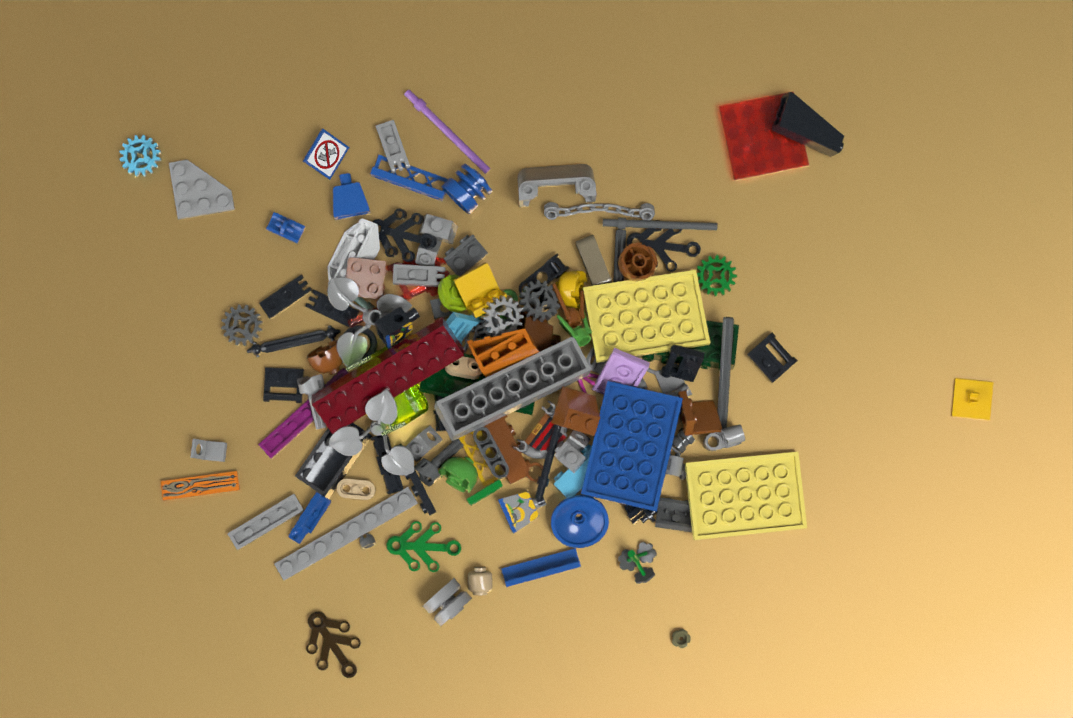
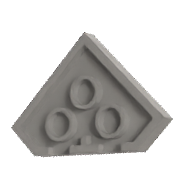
(197, 191)

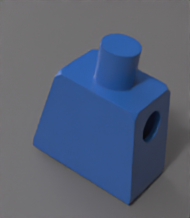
(349, 199)

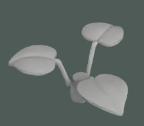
(341, 294)
(382, 411)

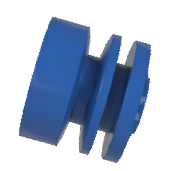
(467, 188)

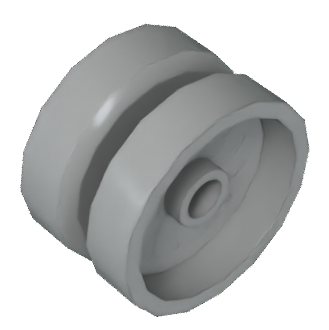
(447, 602)

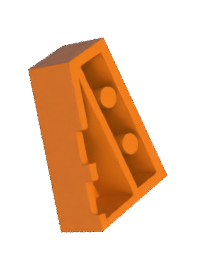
(502, 351)

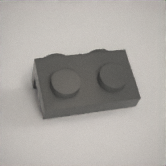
(673, 515)

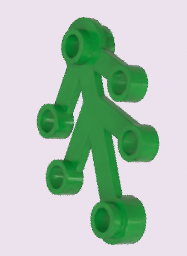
(420, 546)

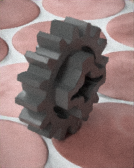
(531, 302)
(250, 320)

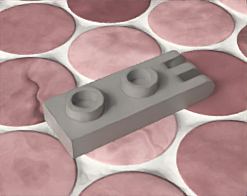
(392, 145)
(417, 275)

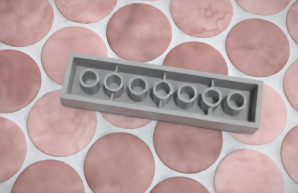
(512, 388)

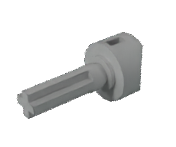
(310, 387)

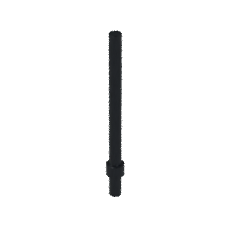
(543, 480)

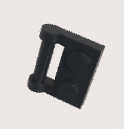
(767, 361)
(688, 366)
(282, 379)

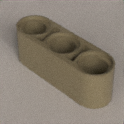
(593, 261)

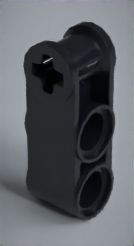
(548, 269)

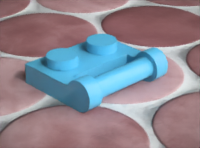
(461, 324)

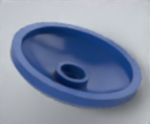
(582, 530)

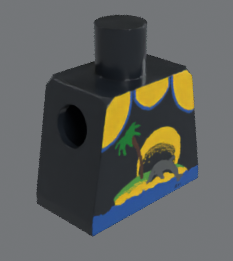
(395, 326)

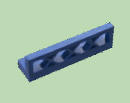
(406, 183)
(541, 567)

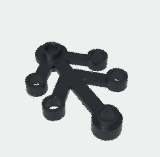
(400, 234)
(660, 245)

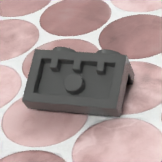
(465, 255)

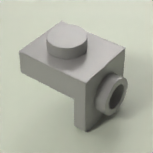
(427, 257)

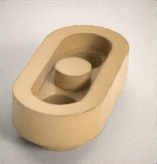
(464, 368)
(356, 489)

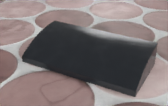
(326, 466)

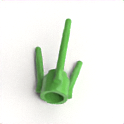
(580, 334)

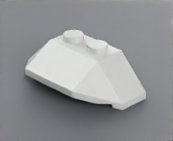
(357, 242)

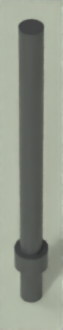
(622, 223)

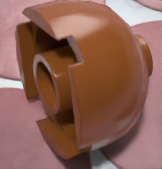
(637, 262)
(325, 359)

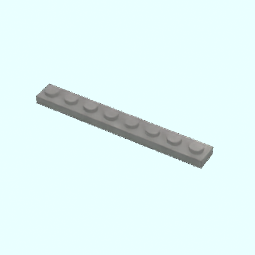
(346, 533)

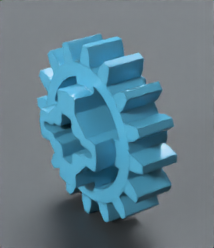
(143, 149)

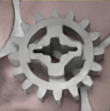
(505, 308)

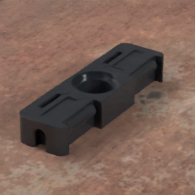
(392, 482)

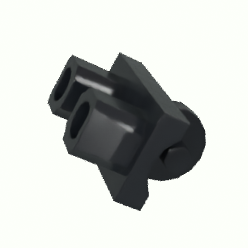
(636, 514)

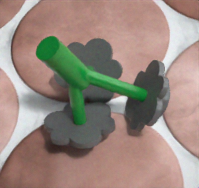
(629, 560)

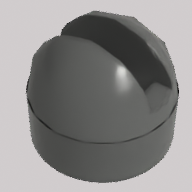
(367, 542)

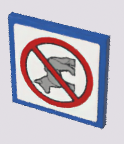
(326, 154)

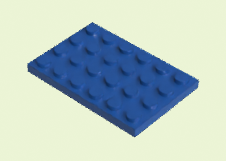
(632, 446)

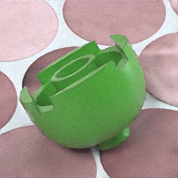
(460, 473)

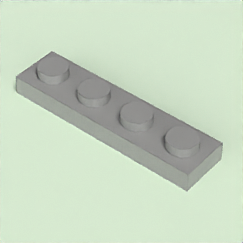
(265, 522)

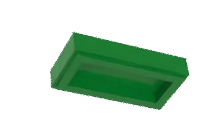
(484, 492)

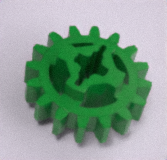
(722, 282)

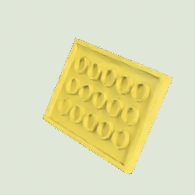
(646, 315)
(745, 495)

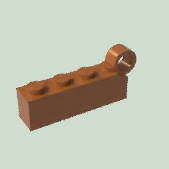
(505, 441)

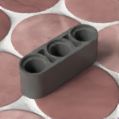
(491, 462)

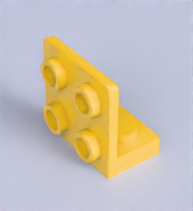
(477, 289)

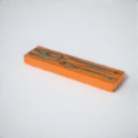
(200, 485)

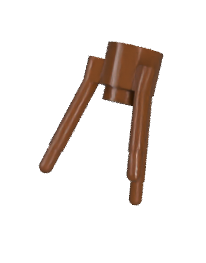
(572, 316)

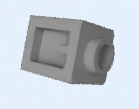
(569, 456)

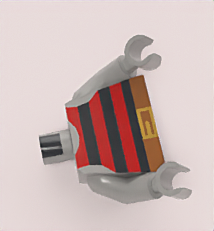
(539, 439)

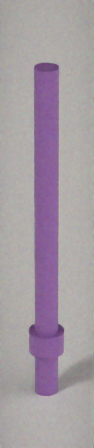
(420, 105)

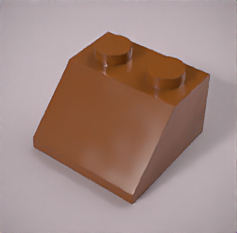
(577, 411)

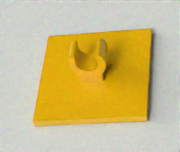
(972, 399)

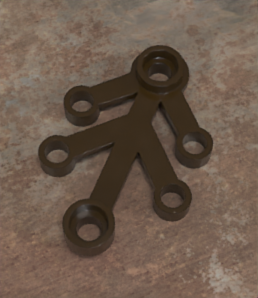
(331, 641)

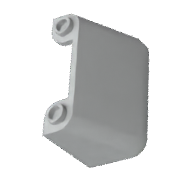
(579, 175)

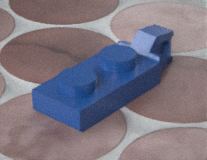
(310, 517)

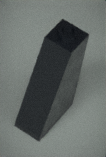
(806, 126)

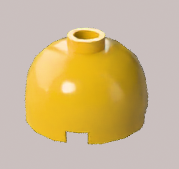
(570, 286)

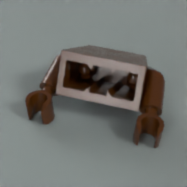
(540, 331)

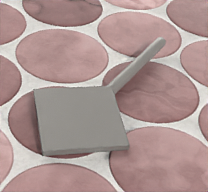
(667, 384)

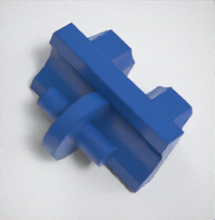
(285, 227)

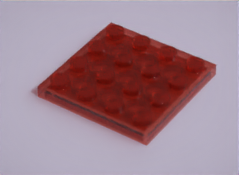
(752, 144)

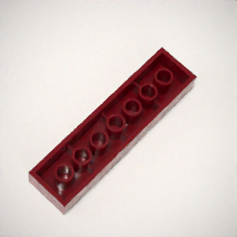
(391, 370)

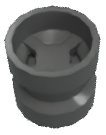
(681, 441)

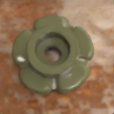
(681, 643)

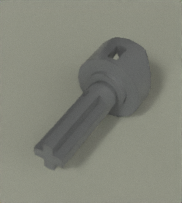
(429, 469)

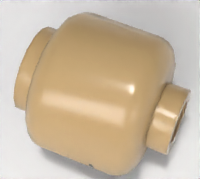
(480, 581)

